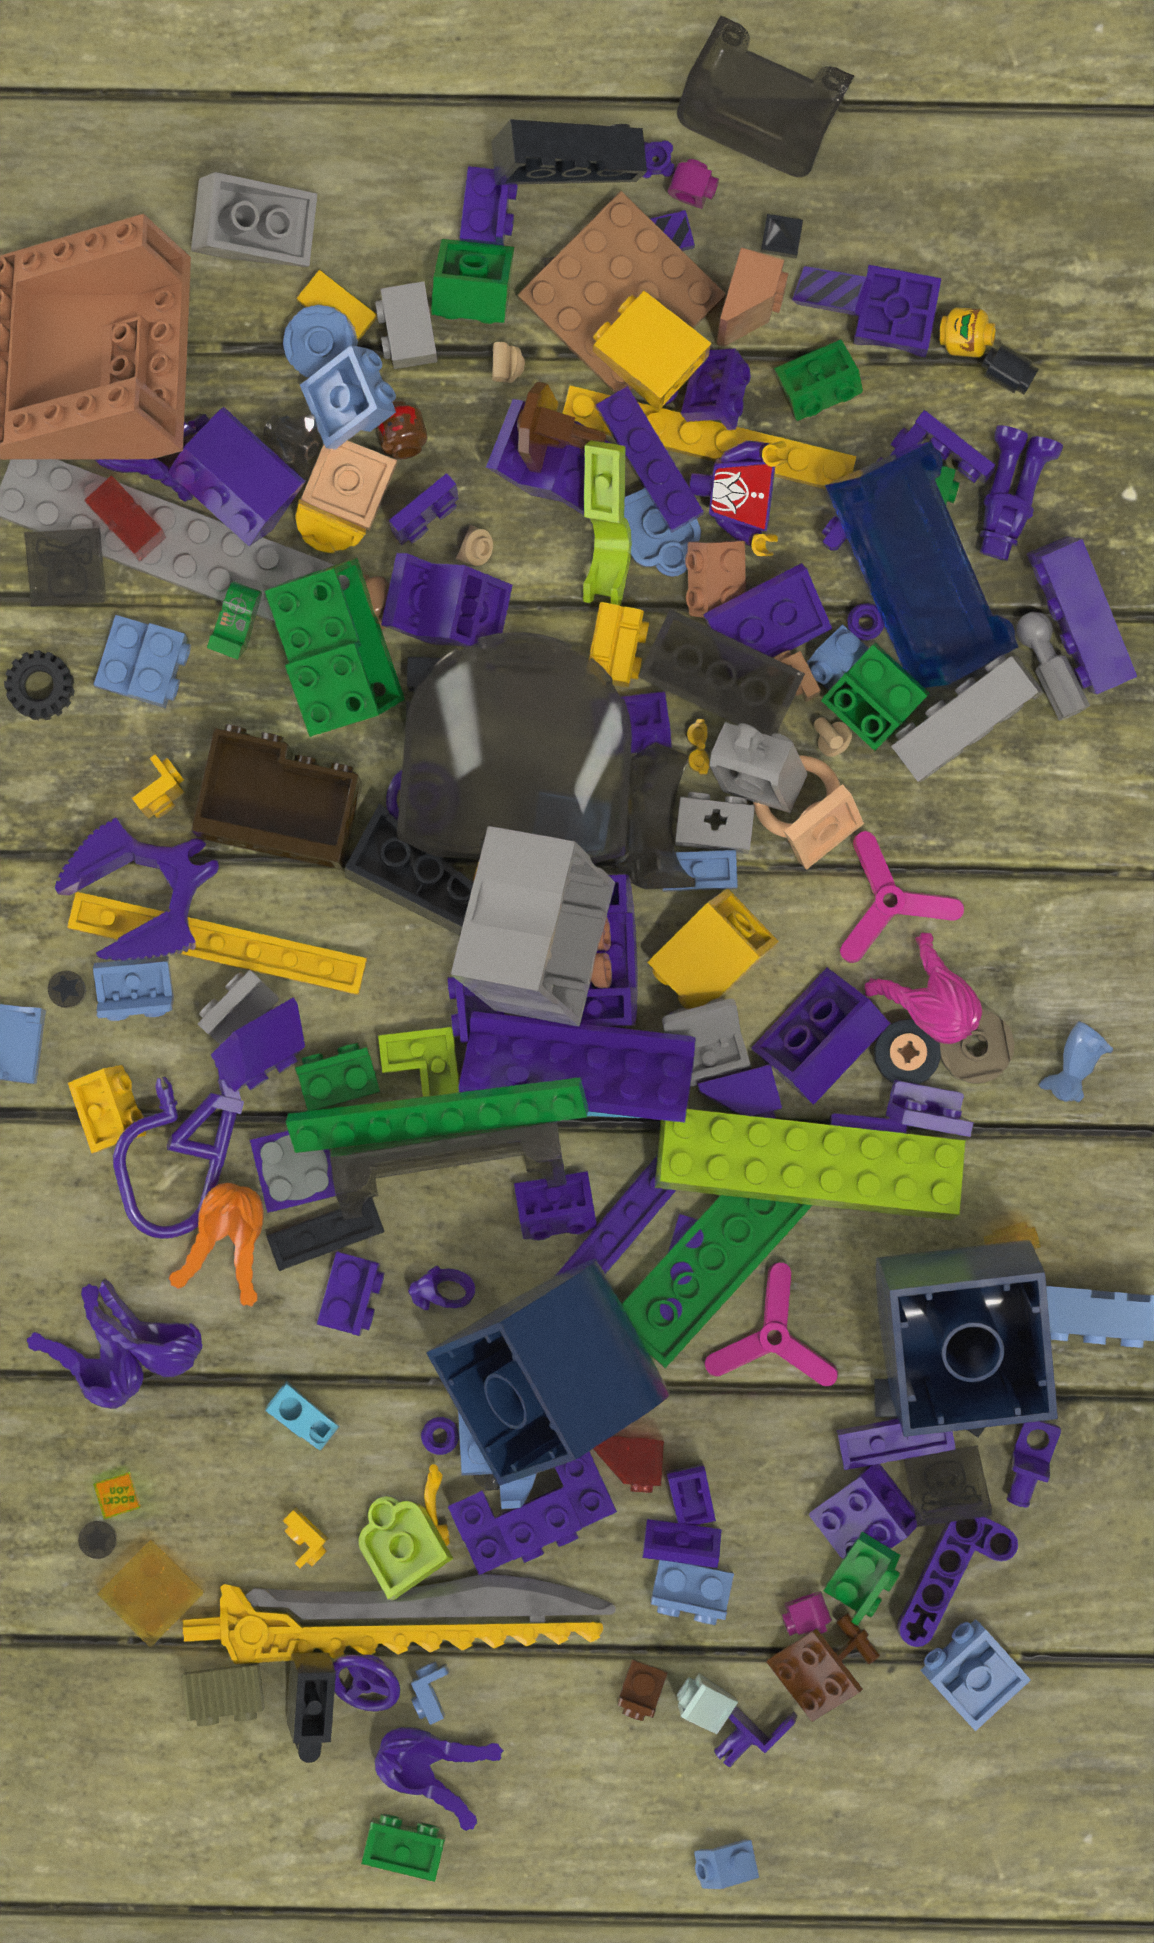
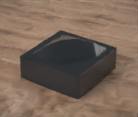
(782, 236)

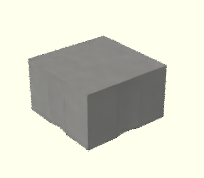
(533, 926)

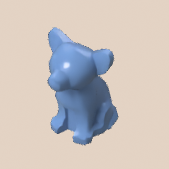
(1080, 1056)

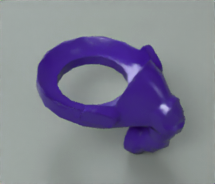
(426, 1288)

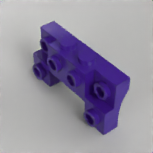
(538, 1522)

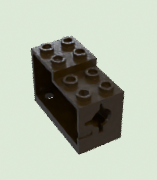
(275, 804)

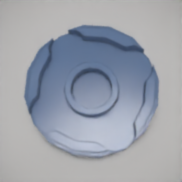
(317, 337)

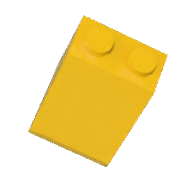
(651, 348)
(712, 951)

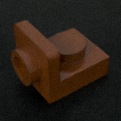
(641, 1690)

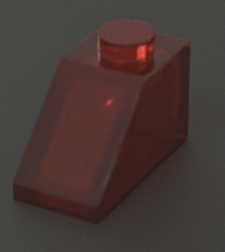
(634, 1461)

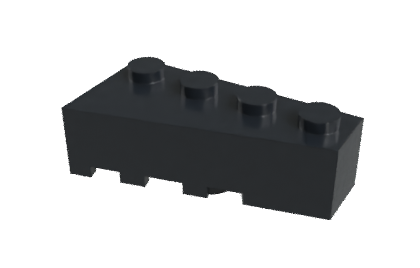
(567, 153)
(408, 874)

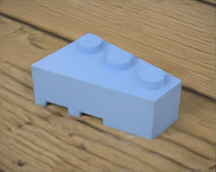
(1100, 1315)

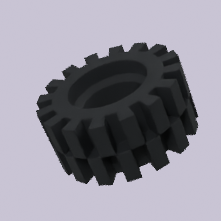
(33, 663)

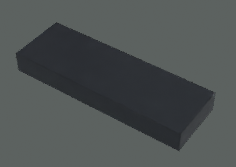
(323, 1235)

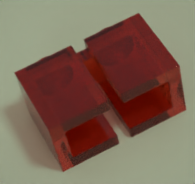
(134, 526)

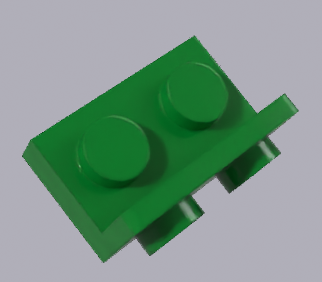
(819, 380)
(337, 1078)
(863, 1576)

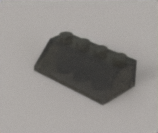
(720, 674)

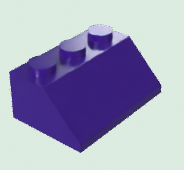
(236, 477)
(820, 1035)

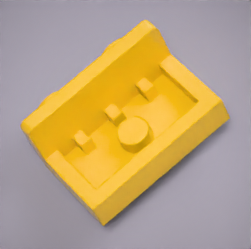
(158, 796)

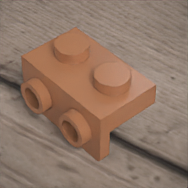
(714, 574)

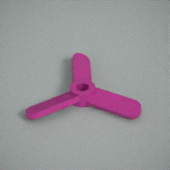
(878, 914)
(788, 1348)

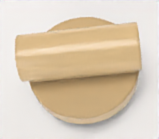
(507, 362)
(475, 547)
(833, 737)

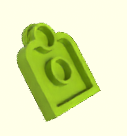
(401, 1545)

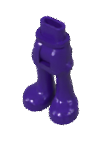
(1006, 513)

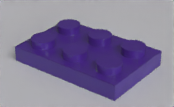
(773, 614)

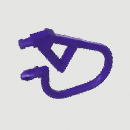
(228, 1101)

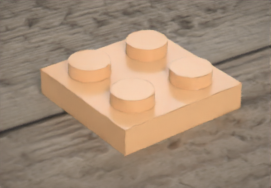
(350, 482)

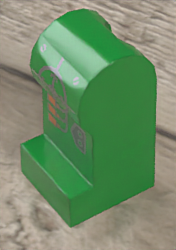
(235, 620)

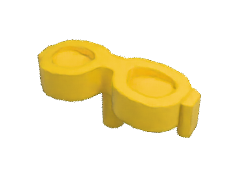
(697, 736)

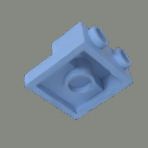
(348, 396)
(142, 661)
(974, 1673)

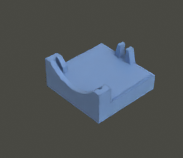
(20, 1042)

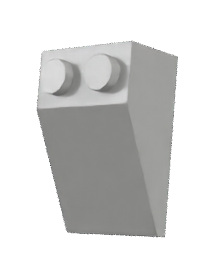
(253, 221)

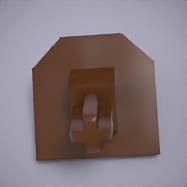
(543, 426)

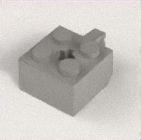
(758, 766)

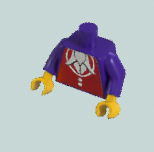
(742, 491)

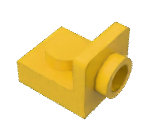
(302, 1530)

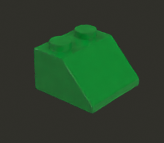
(472, 281)

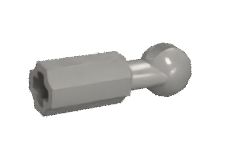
(1054, 670)

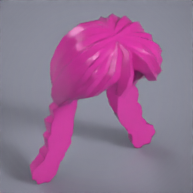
(943, 1010)

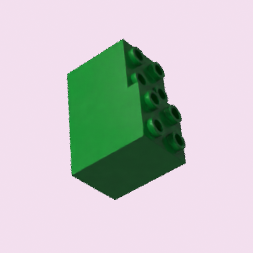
(333, 647)

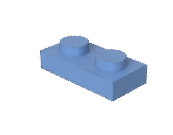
(710, 869)

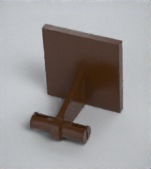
(816, 1673)

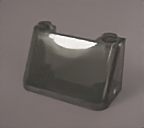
(760, 104)

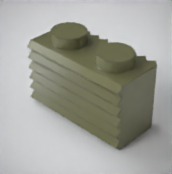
(223, 1693)

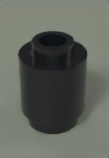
(1009, 369)

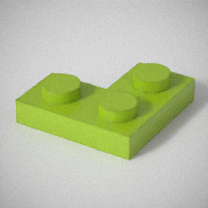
(425, 1050)

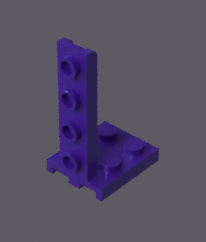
(971, 462)

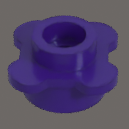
(663, 152)

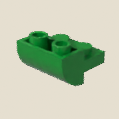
(875, 696)

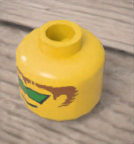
(967, 332)

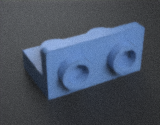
(692, 1590)

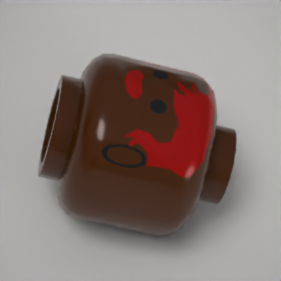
(403, 432)

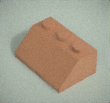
(752, 296)

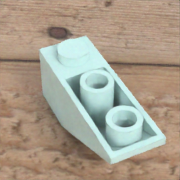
(705, 1703)

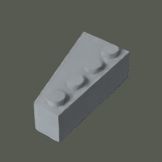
(966, 717)

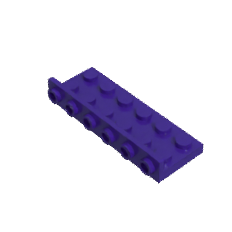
(619, 1067)

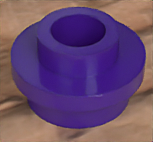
(870, 611)
(435, 1447)

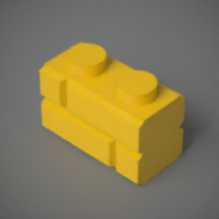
(616, 641)

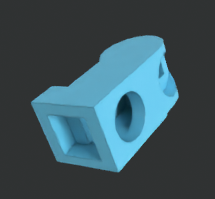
(301, 1416)

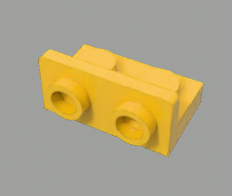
(105, 1106)

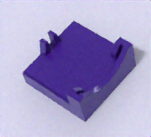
(898, 310)

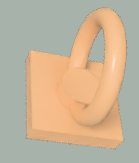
(822, 823)

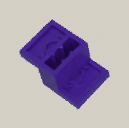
(561, 471)
(444, 602)

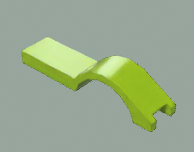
(605, 508)

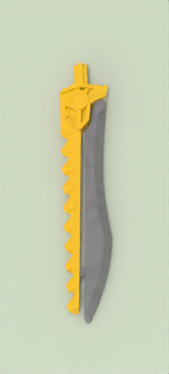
(273, 1636)

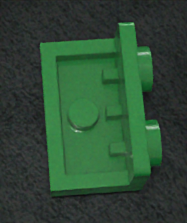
(404, 1847)

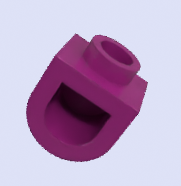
(693, 183)
(806, 1614)

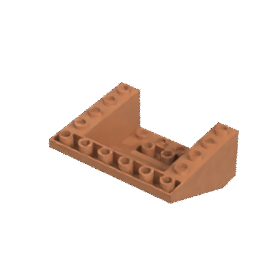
(94, 345)

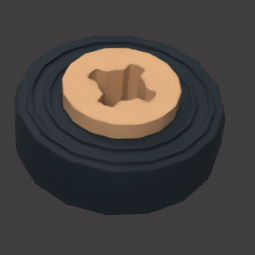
(894, 1062)

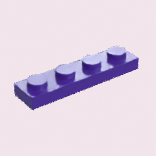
(649, 459)

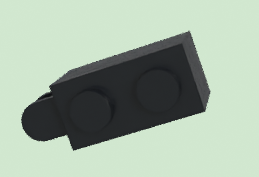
(311, 1703)

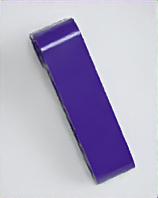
(949, 1579)

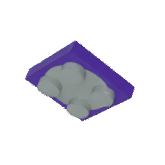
(288, 1176)

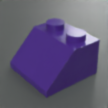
(261, 1047)

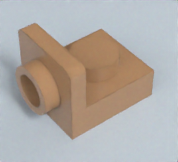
(808, 686)

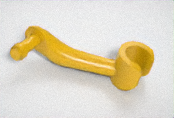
(433, 1482)

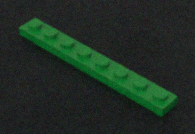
(437, 1115)

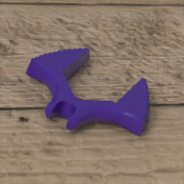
(115, 847)

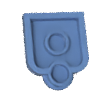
(652, 539)

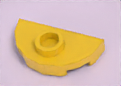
(324, 530)

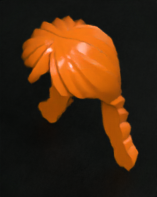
(225, 1212)

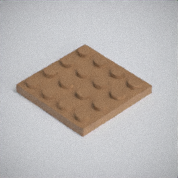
(605, 265)

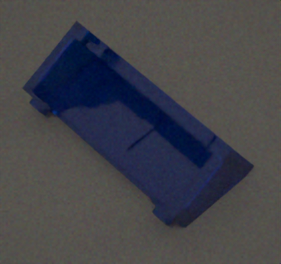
(919, 567)

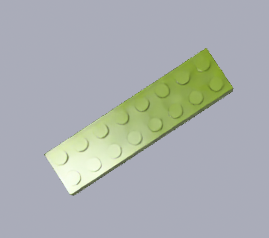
(811, 1164)

